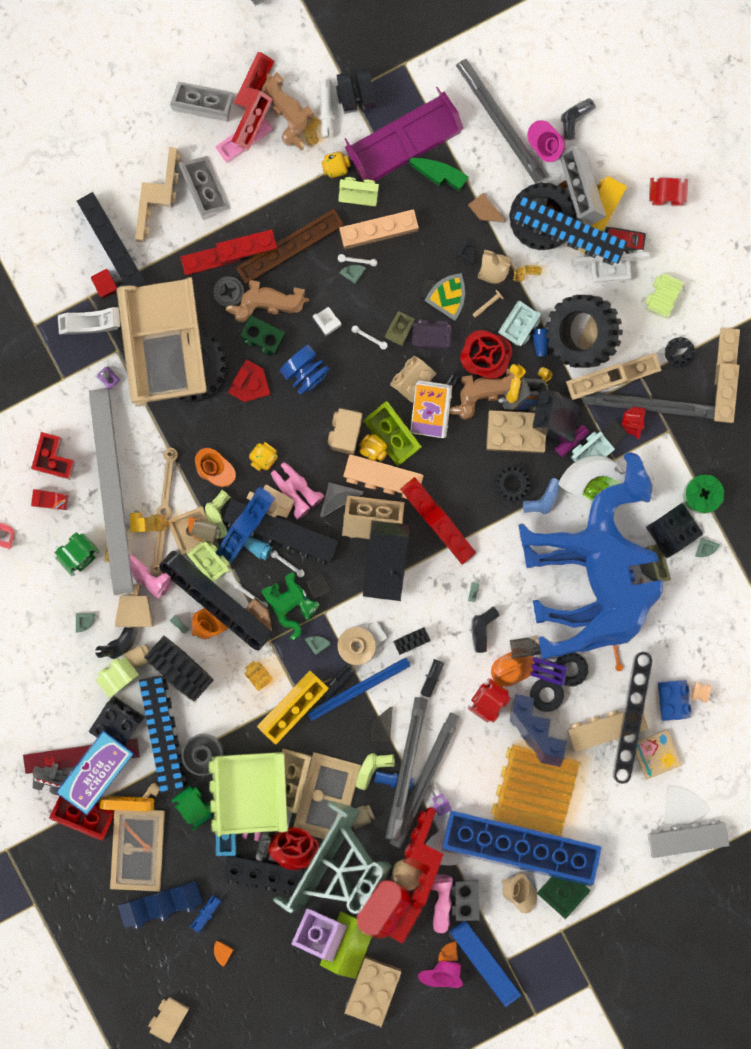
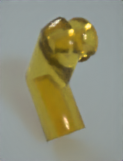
(310, 131)
(524, 270)

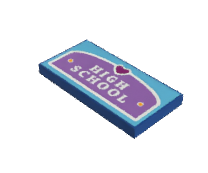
(94, 772)

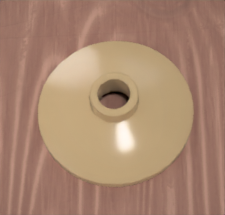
(347, 647)

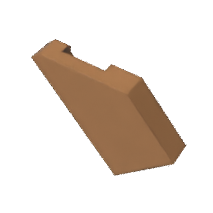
(485, 210)
(260, 612)

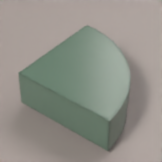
(352, 272)
(706, 548)
(473, 592)
(84, 621)
(179, 624)
(317, 643)

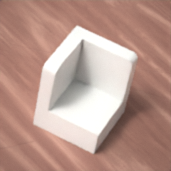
(327, 321)

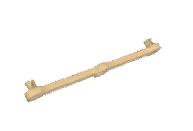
(170, 456)

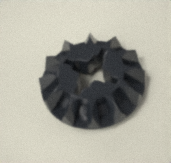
(671, 349)

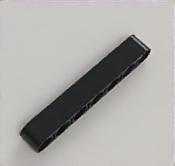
(215, 600)
(626, 725)

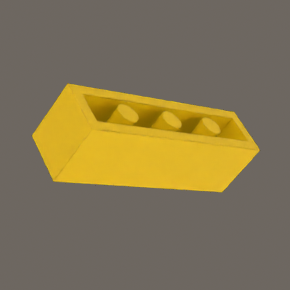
(610, 194)
(292, 707)

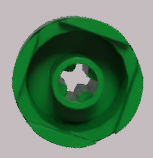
(699, 504)
(76, 553)
(192, 808)

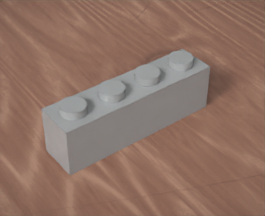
(582, 185)
(688, 839)

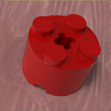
(668, 190)
(489, 700)

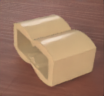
(168, 1020)

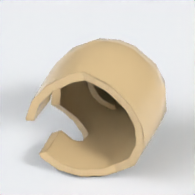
(494, 267)
(405, 875)

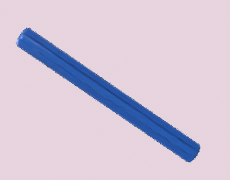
(358, 689)

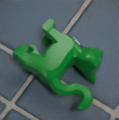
(288, 601)

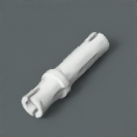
(326, 108)

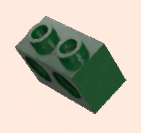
(265, 331)

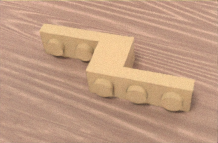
(157, 195)
(726, 375)
(613, 376)

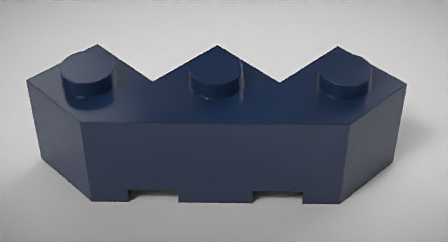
(535, 732)
(160, 905)

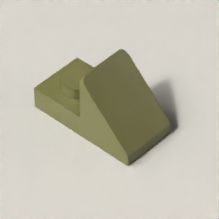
(400, 328)

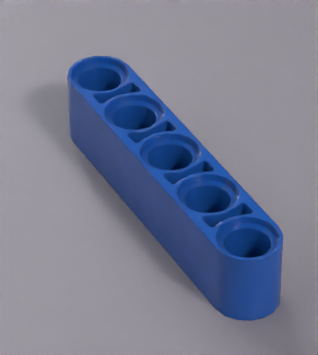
(485, 963)

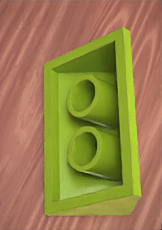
(391, 429)
(351, 949)

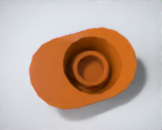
(214, 467)
(206, 625)
(510, 671)

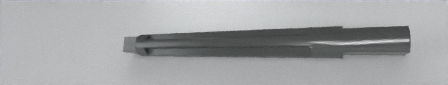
(500, 120)
(652, 405)
(406, 769)
(426, 776)

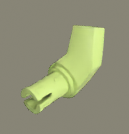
(213, 511)
(369, 767)

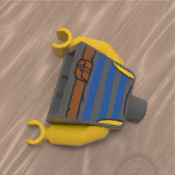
(524, 392)

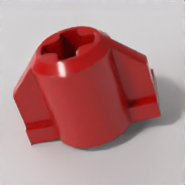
(633, 421)

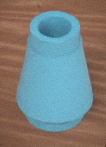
(258, 547)

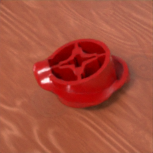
(478, 338)
(293, 853)

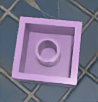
(319, 935)

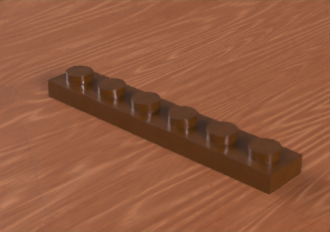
(290, 246)

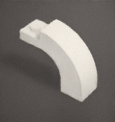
(89, 321)
(586, 469)

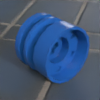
(304, 370)

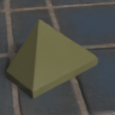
(656, 570)

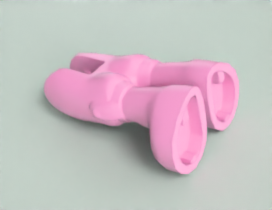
(294, 483)
(157, 586)
(441, 919)

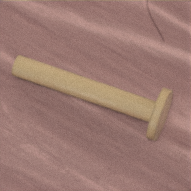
(486, 305)

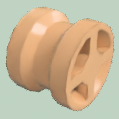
(701, 692)

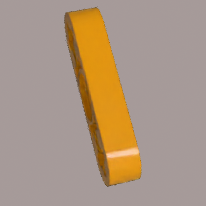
(126, 803)

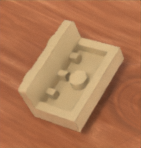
(413, 371)
(280, 506)

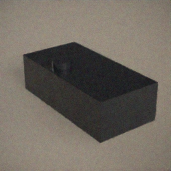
(386, 560)

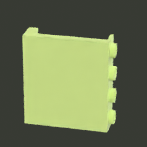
(248, 793)

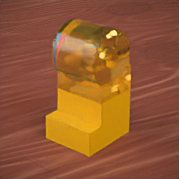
(155, 523)

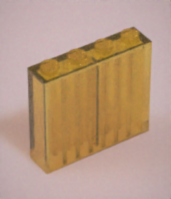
(534, 792)

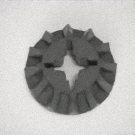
(232, 283)
(263, 846)

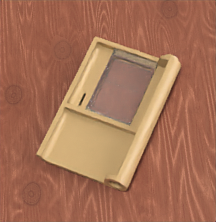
(156, 344)

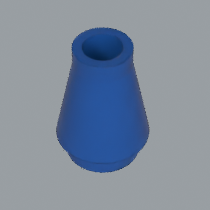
(540, 341)

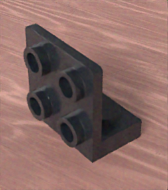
(674, 530)
(117, 720)

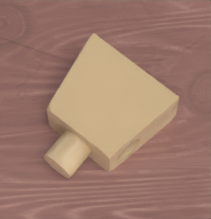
(134, 610)

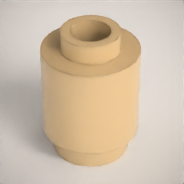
(136, 656)

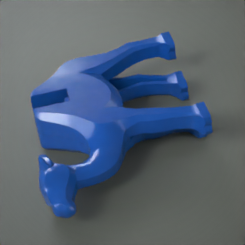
(607, 555)

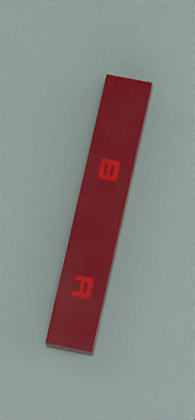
(66, 757)

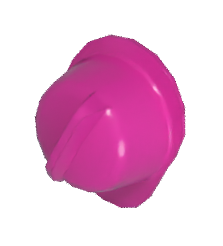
(546, 141)
(443, 975)

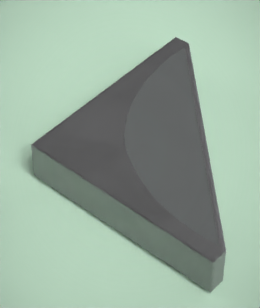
(336, 497)

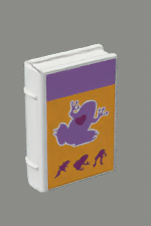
(431, 409)

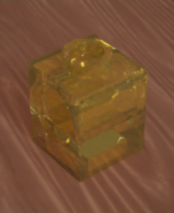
(258, 675)

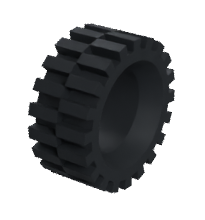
(535, 191)
(179, 668)

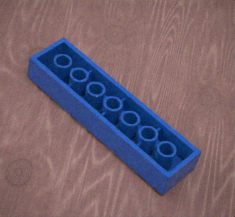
(521, 848)

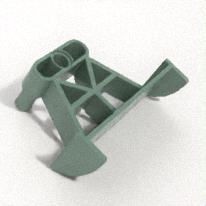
(356, 898)

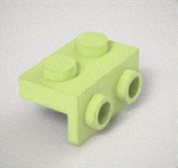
(358, 192)
(208, 561)

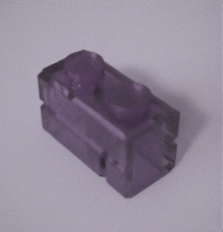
(431, 335)

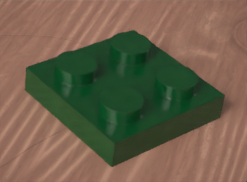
(563, 895)

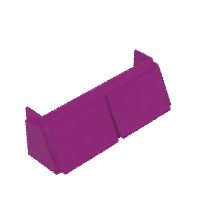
(405, 138)

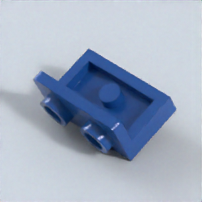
(674, 700)

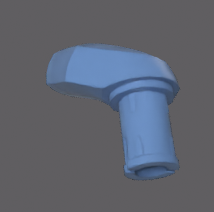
(547, 501)

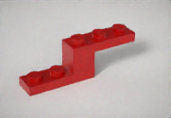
(253, 101)
(228, 252)
(438, 520)
(423, 858)

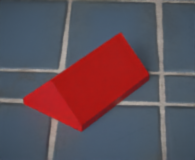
(94, 824)

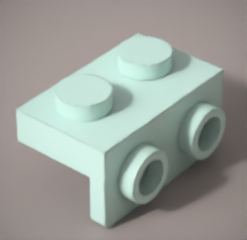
(519, 324)
(596, 446)

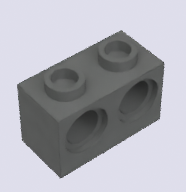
(471, 900)

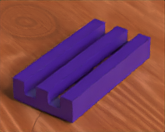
(536, 667)

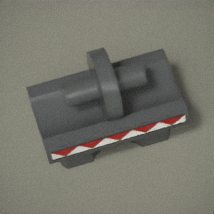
(49, 777)

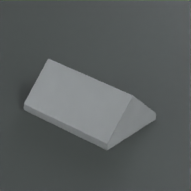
(202, 101)
(204, 187)

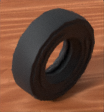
(546, 706)

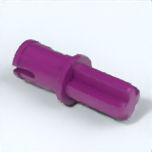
(564, 448)

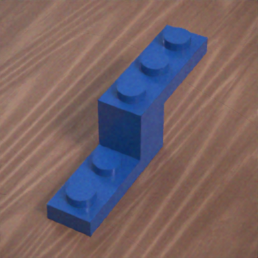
(245, 525)

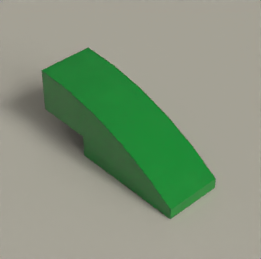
(440, 172)

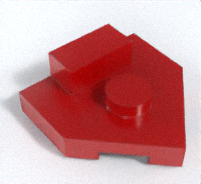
(249, 383)

